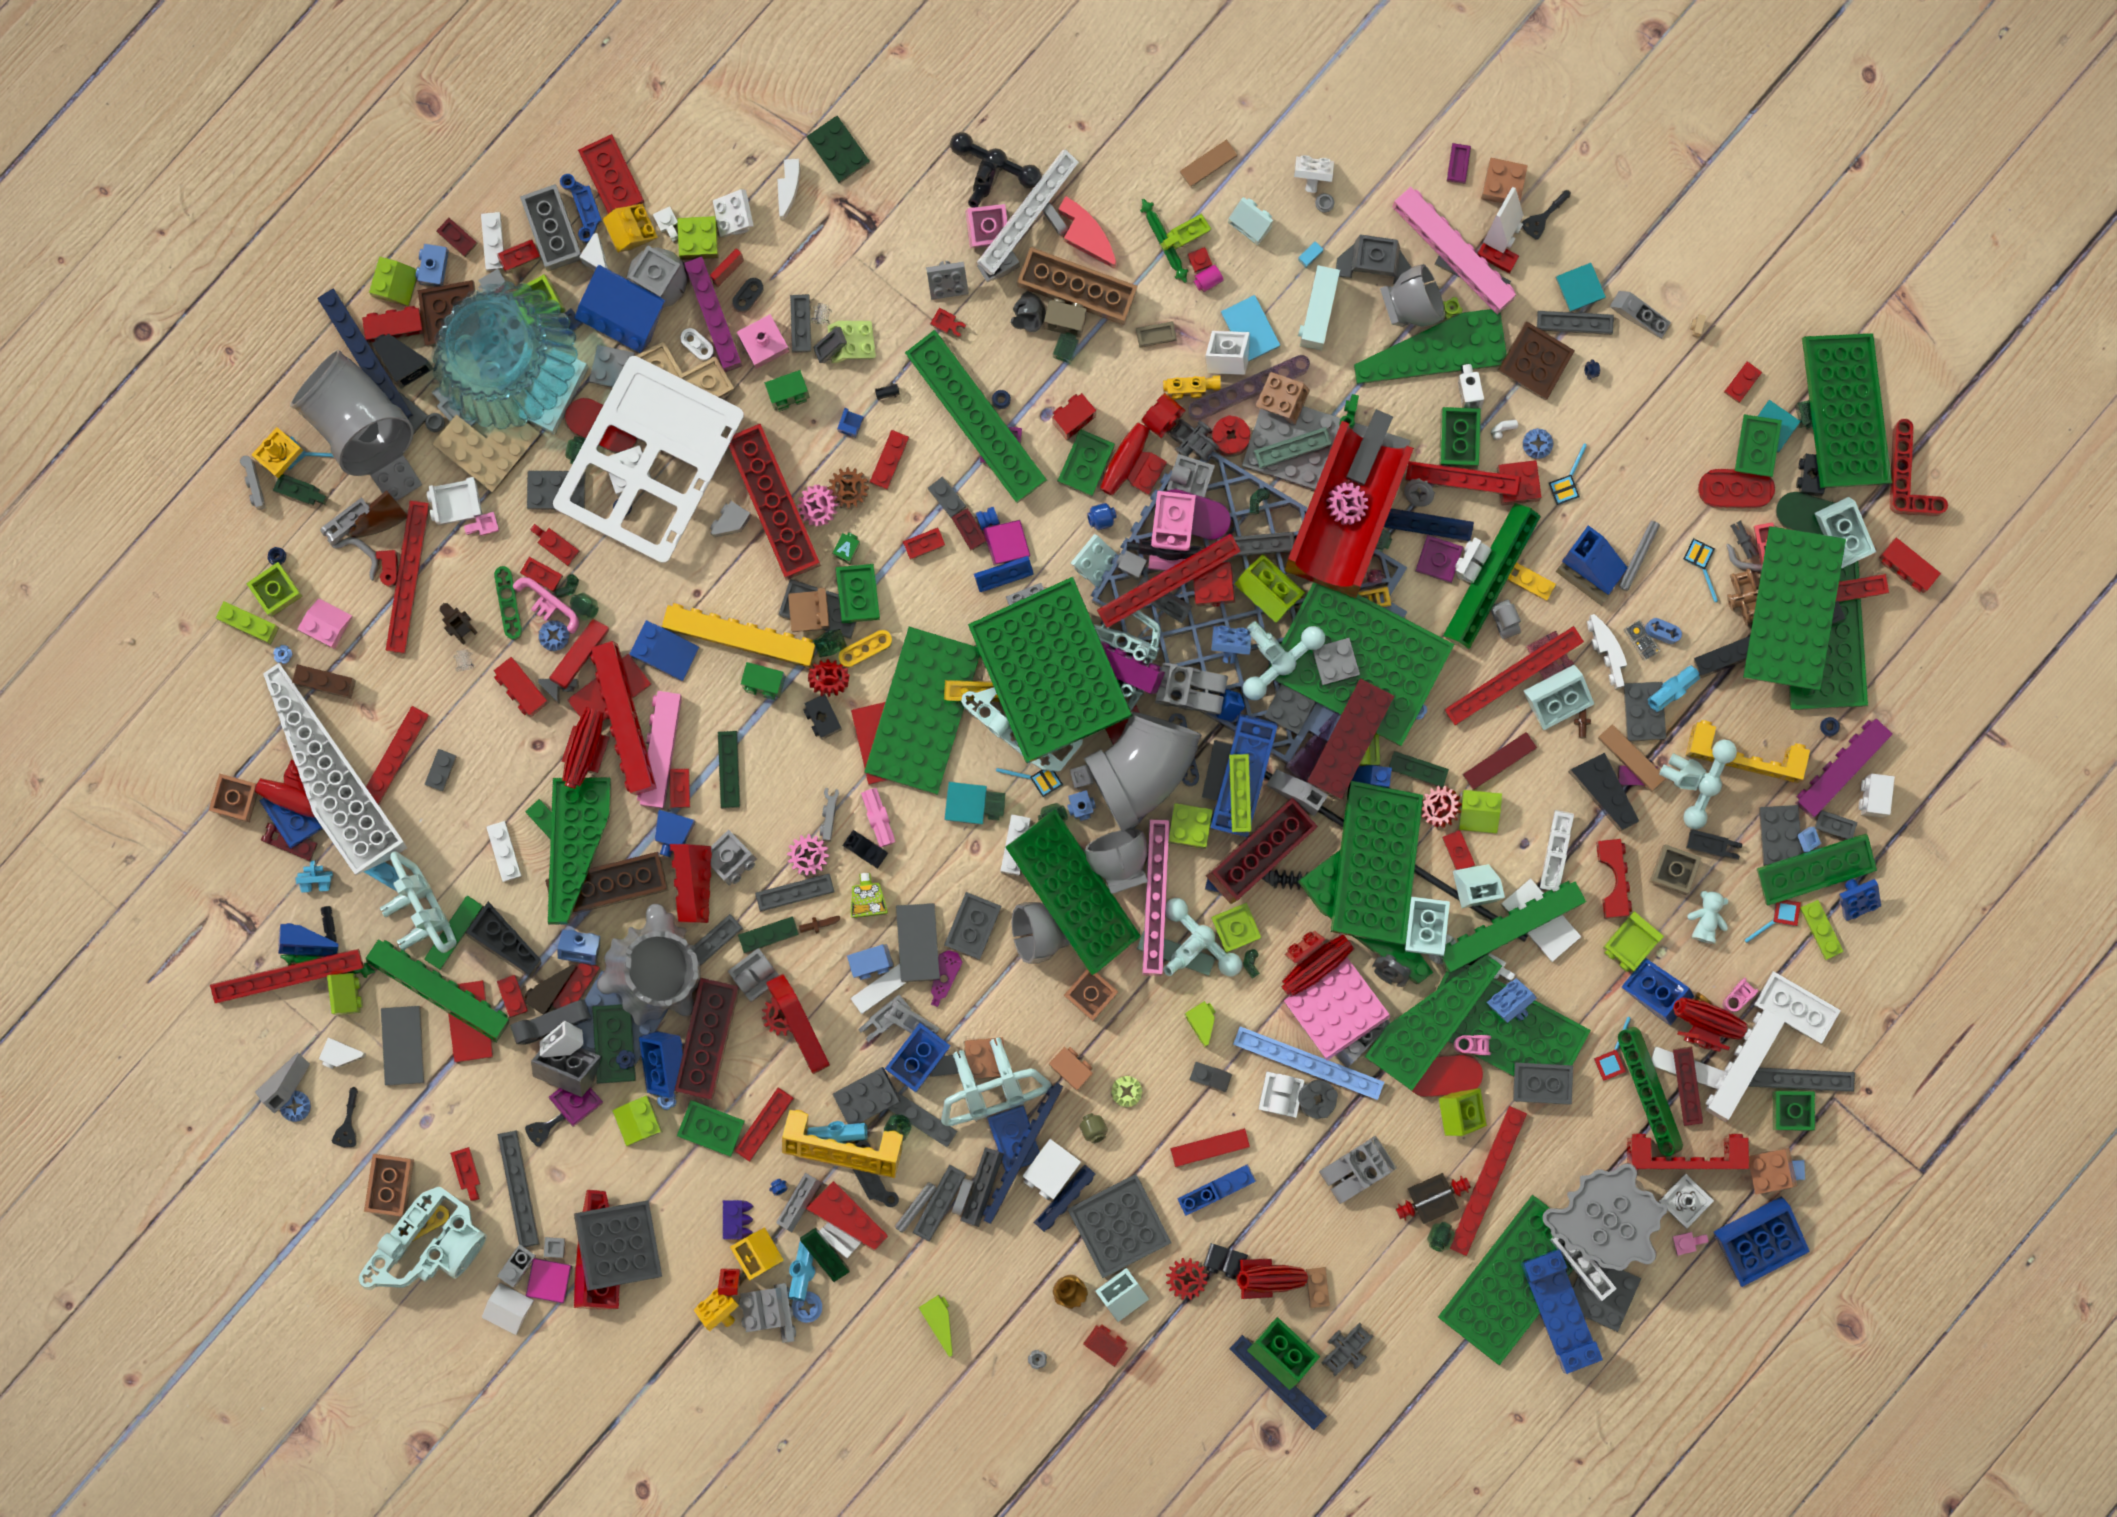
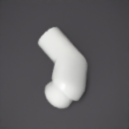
(1502, 426)

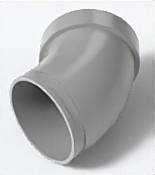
(342, 405)
(1142, 766)

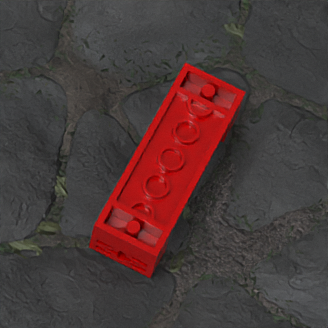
(1735, 1155)

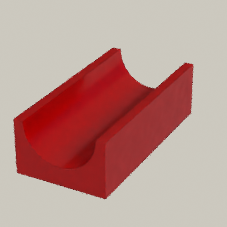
(1341, 553)

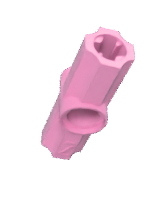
(878, 817)

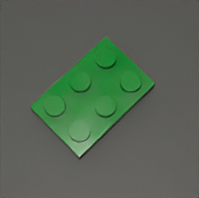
(1758, 445)
(1086, 462)
(857, 593)
(710, 1128)

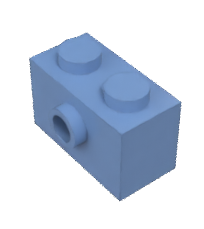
(432, 265)
(578, 947)
(870, 961)

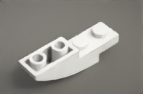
(1605, 642)

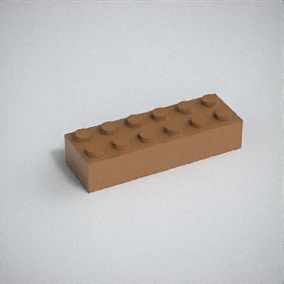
(1077, 284)

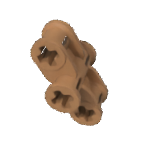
(1745, 590)

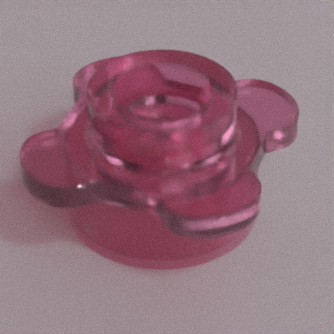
(1375, 576)

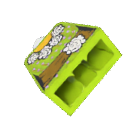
(867, 898)

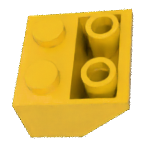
(629, 227)
(757, 1253)

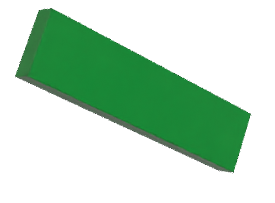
(459, 924)

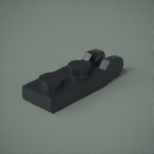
(1711, 844)

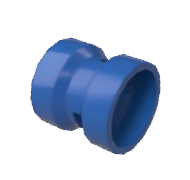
(987, 518)

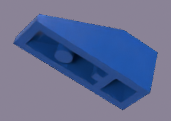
(302, 941)

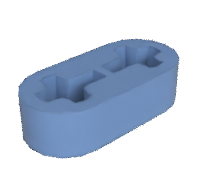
(1663, 632)

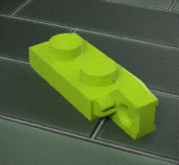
(1186, 232)

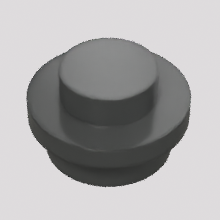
(434, 422)

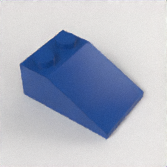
(664, 650)
(1656, 990)
(917, 1057)
(661, 1062)

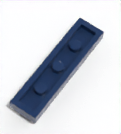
(1064, 1198)

